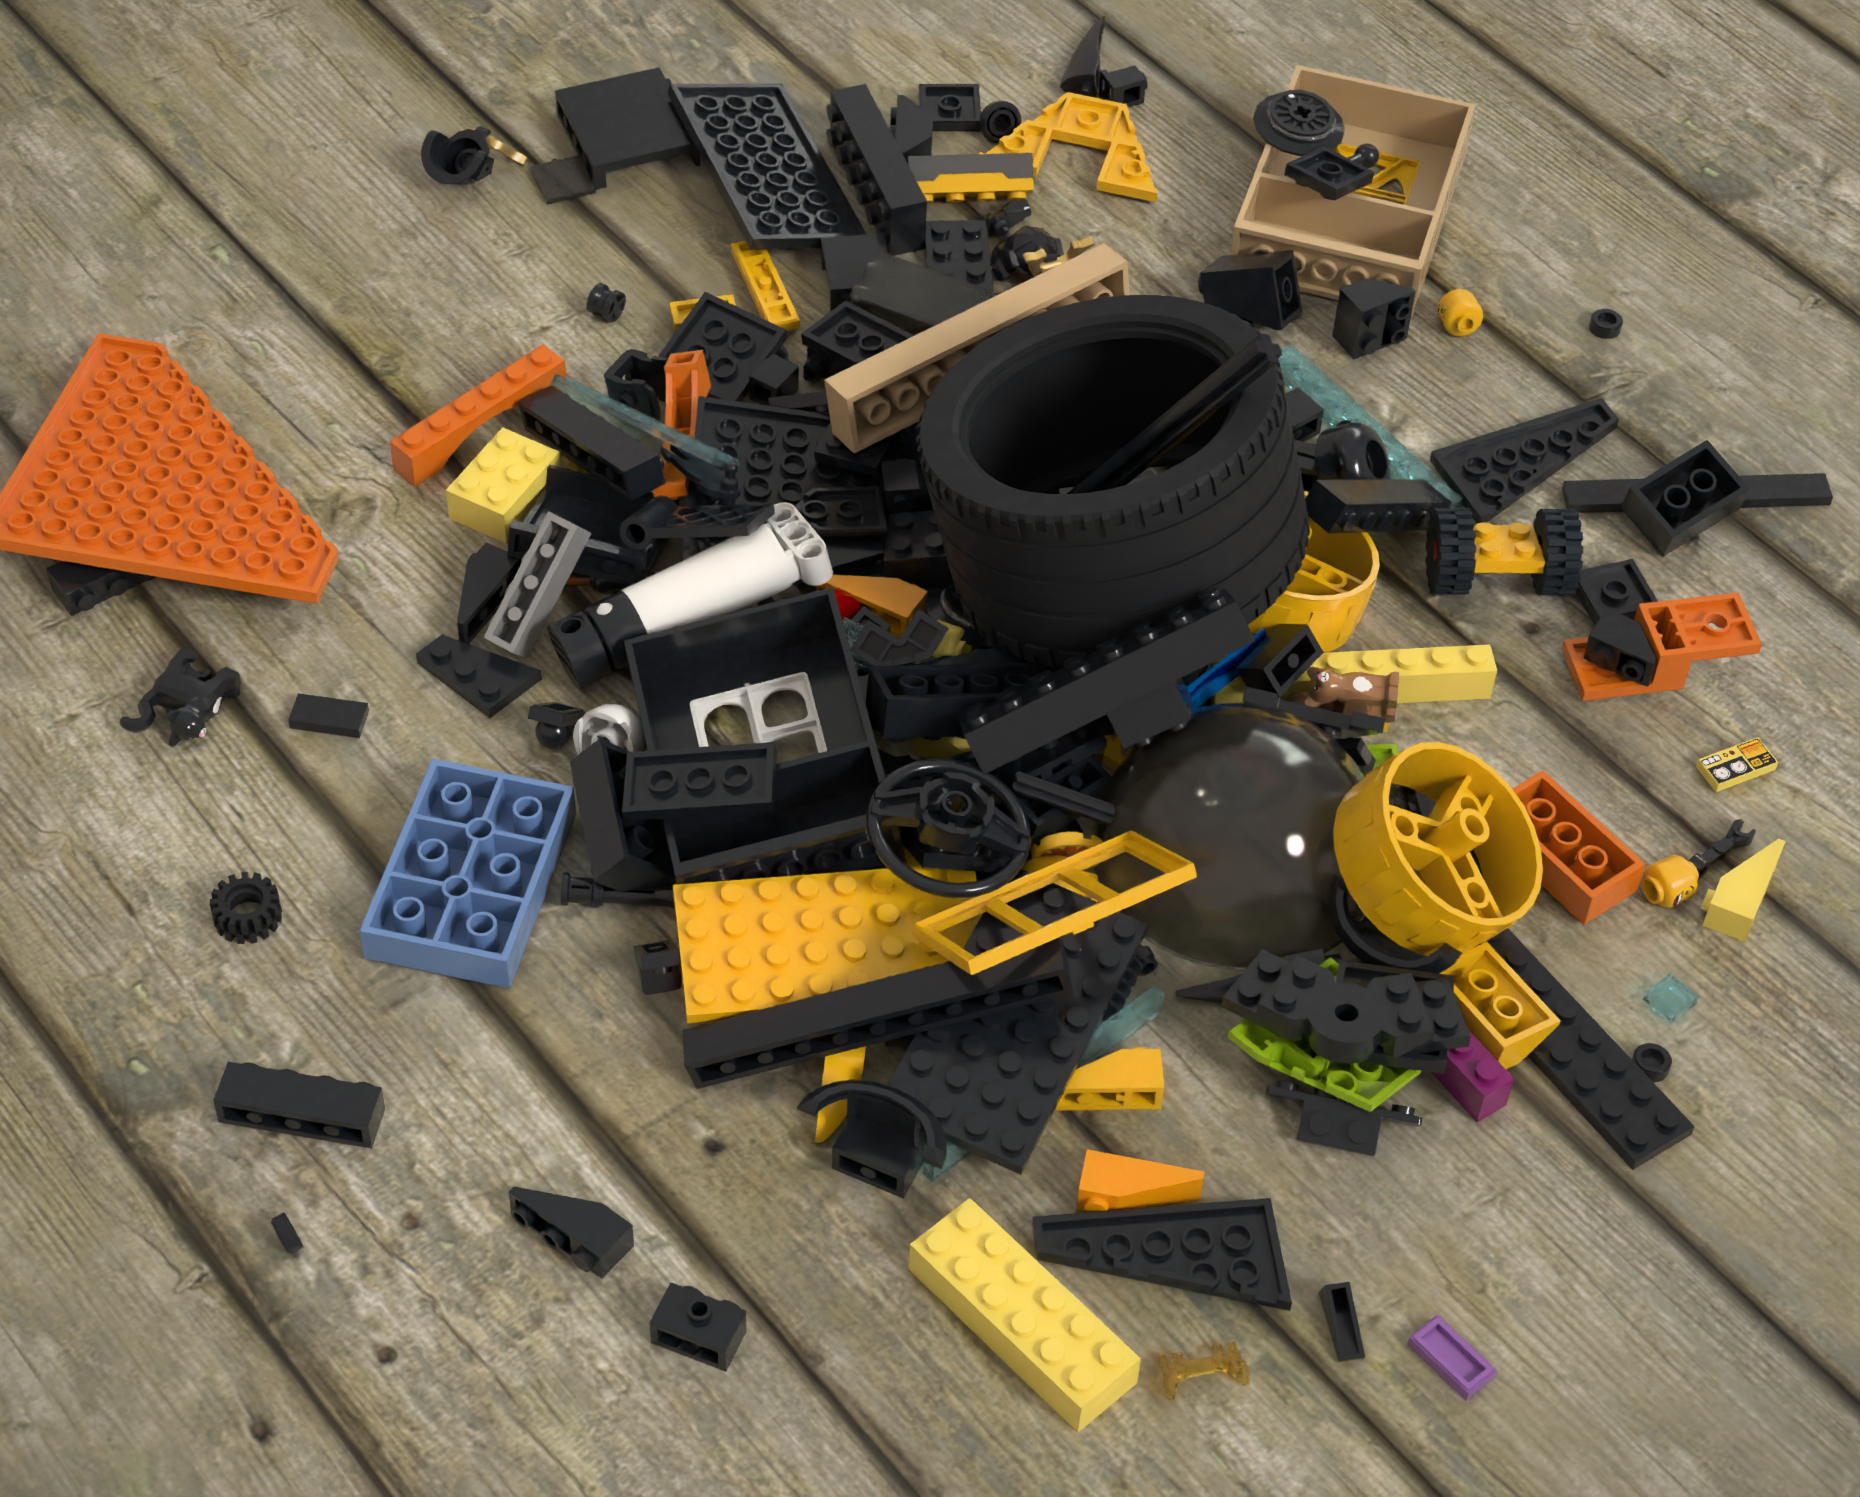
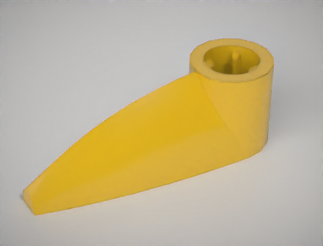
(838, 1067)

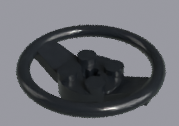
(952, 817)

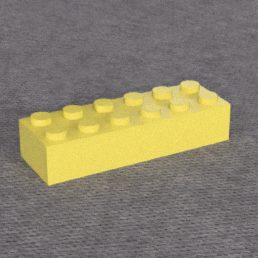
(1024, 1314)

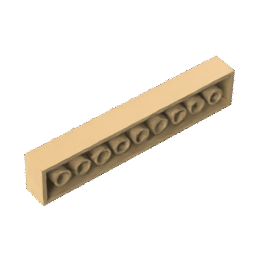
(895, 384)

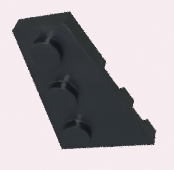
(476, 674)

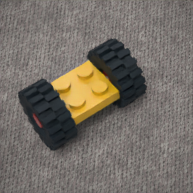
(1547, 550)

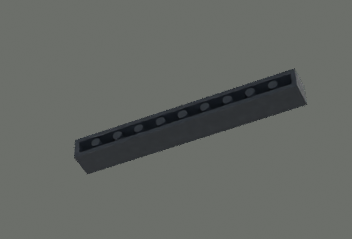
(870, 1014)

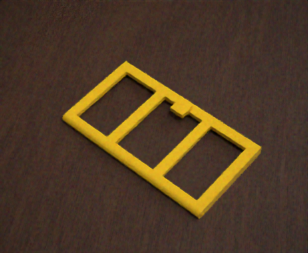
(1176, 869)

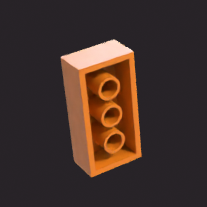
(1581, 858)

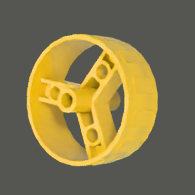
(1328, 588)
(1393, 851)

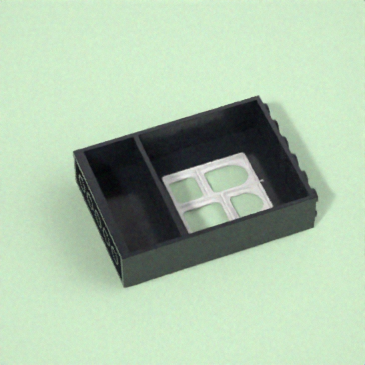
(818, 797)

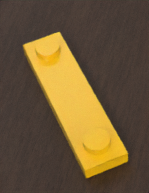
(765, 286)

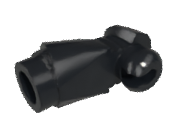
(1007, 217)

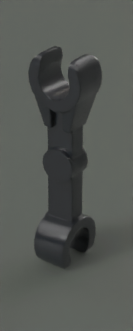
(1733, 840)

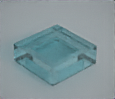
(1670, 998)

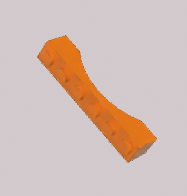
(430, 443)

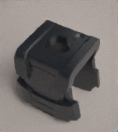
(642, 383)

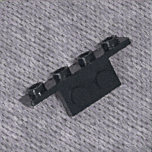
(1338, 1122)

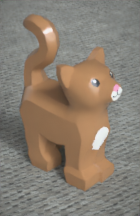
(1350, 692)

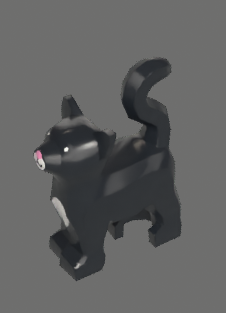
(188, 695)

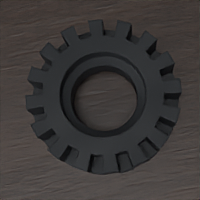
(243, 891)

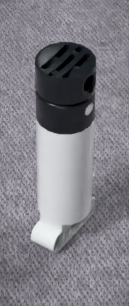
(698, 588)

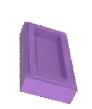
(1452, 1357)

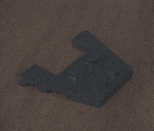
(1332, 722)

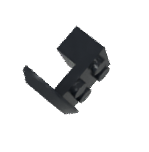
(1373, 946)
(882, 1133)

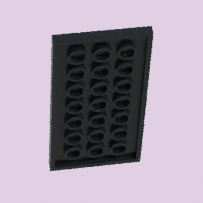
(765, 164)
(1006, 1071)

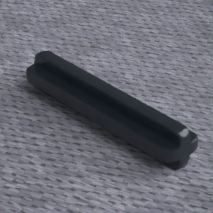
(1063, 798)

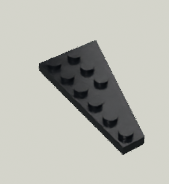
(1511, 462)

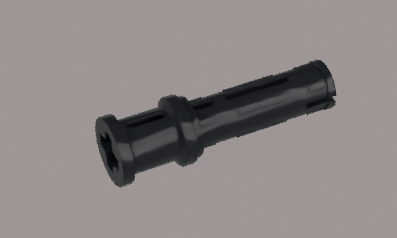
(590, 892)

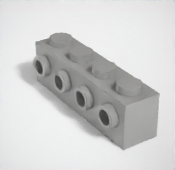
(537, 585)

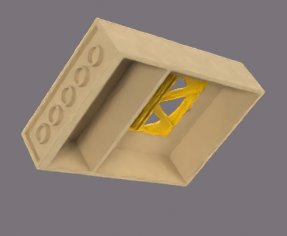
(1370, 229)

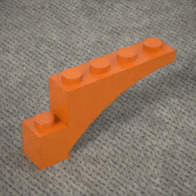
(685, 382)

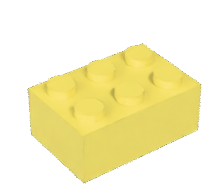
(500, 484)

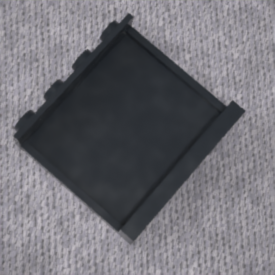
(623, 123)
(597, 509)

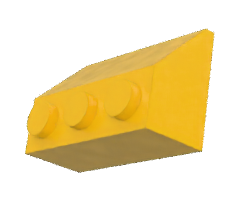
(1499, 1005)

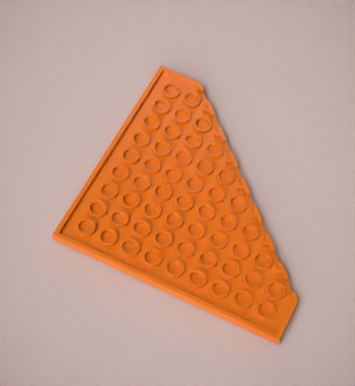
(157, 485)

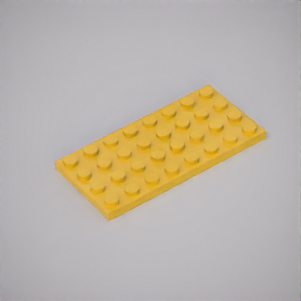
(802, 936)

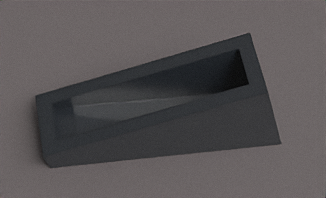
(1342, 1321)

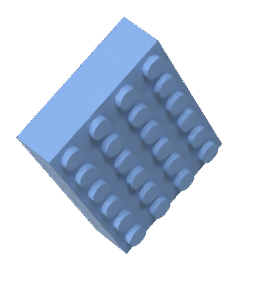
(469, 873)

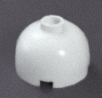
(610, 723)

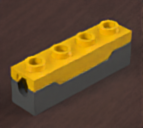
(973, 176)

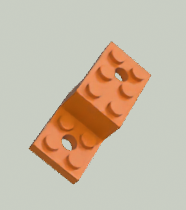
(1677, 636)

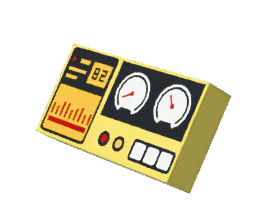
(1737, 764)

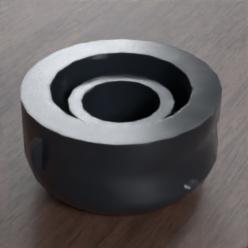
(1351, 453)

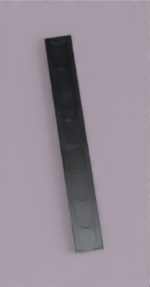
(1765, 491)

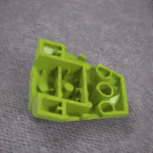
(1357, 1083)

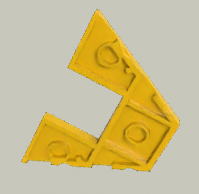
(1091, 124)

